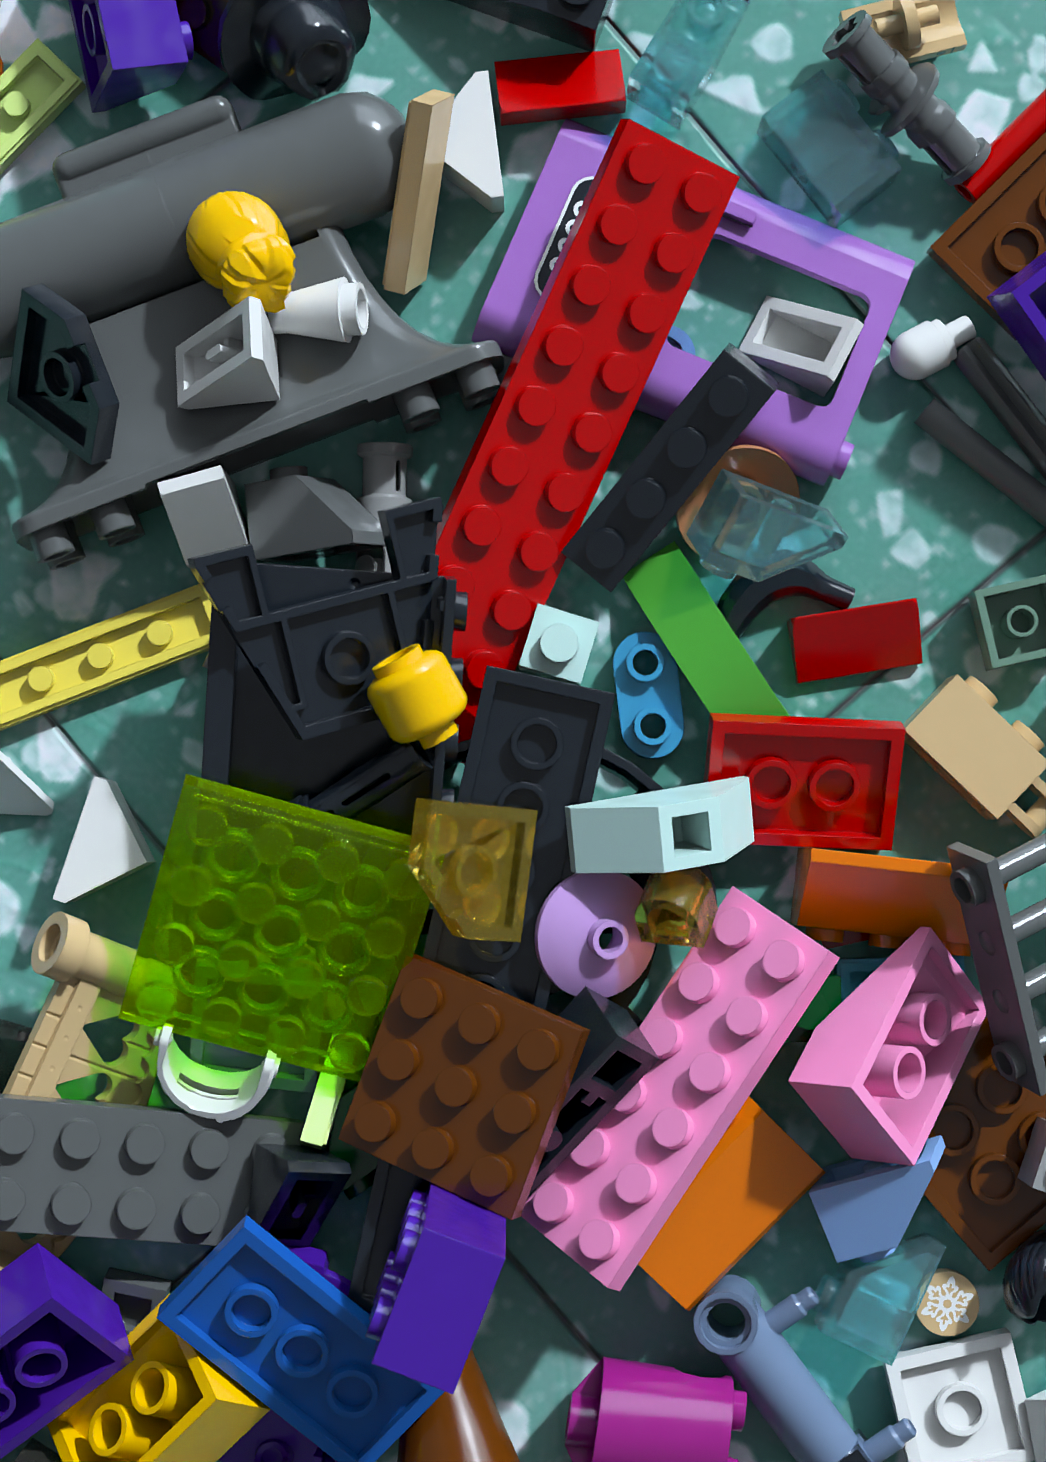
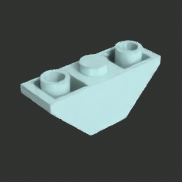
(661, 828)

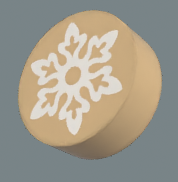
(949, 1303)

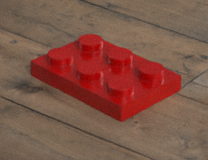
(812, 777)

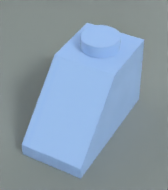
(872, 1202)

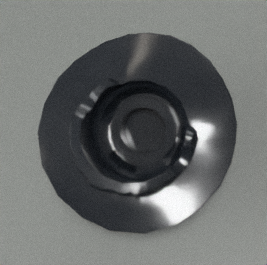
(291, 45)

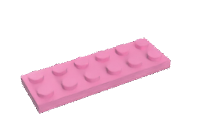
(713, 1042)

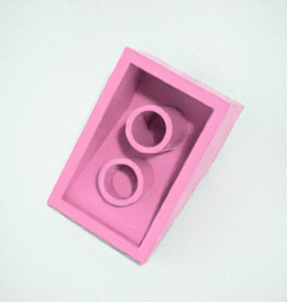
(892, 1052)

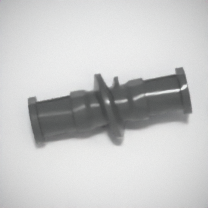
(907, 97)

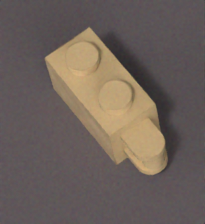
(980, 751)

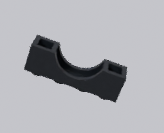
(670, 467)

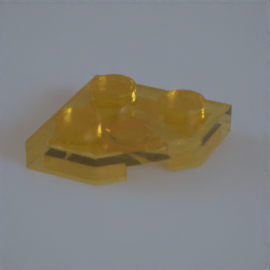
(484, 867)

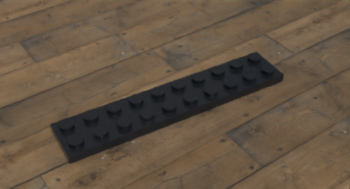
(531, 749)

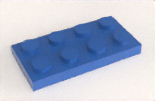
(294, 1345)

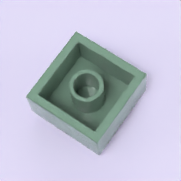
(1011, 622)

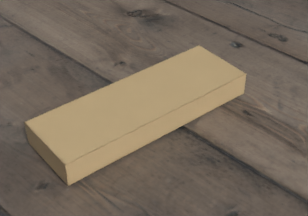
(417, 190)

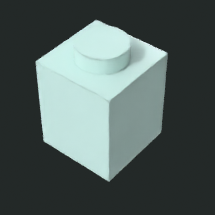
(558, 645)

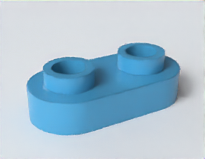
(646, 695)

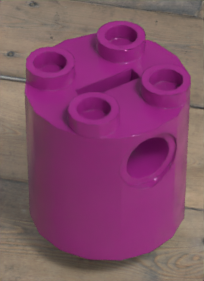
(652, 1415)

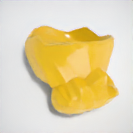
(241, 249)

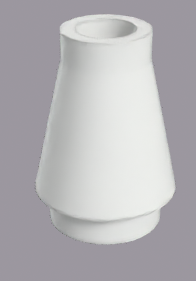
(324, 311)

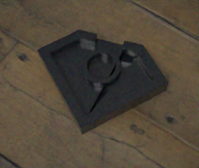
(62, 376)

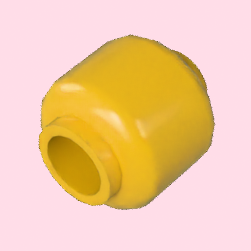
(417, 696)

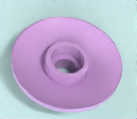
(571, 928)

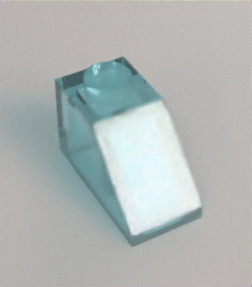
(759, 530)
(877, 1300)

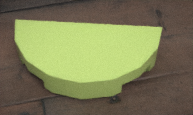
(322, 1111)

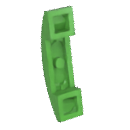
(700, 636)

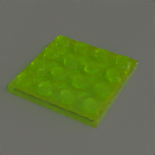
(275, 929)

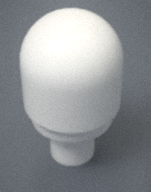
(929, 347)

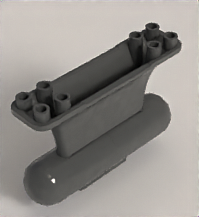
(125, 263)

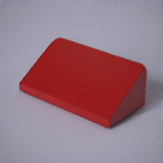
(560, 87)
(855, 640)

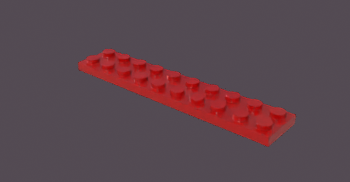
(573, 389)

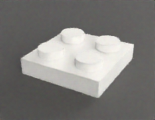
(962, 1400)

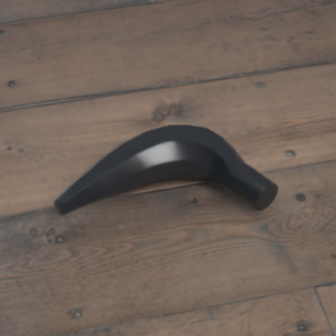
(748, 599)

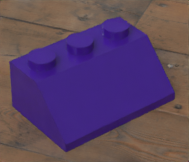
(129, 48)

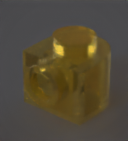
(673, 898)

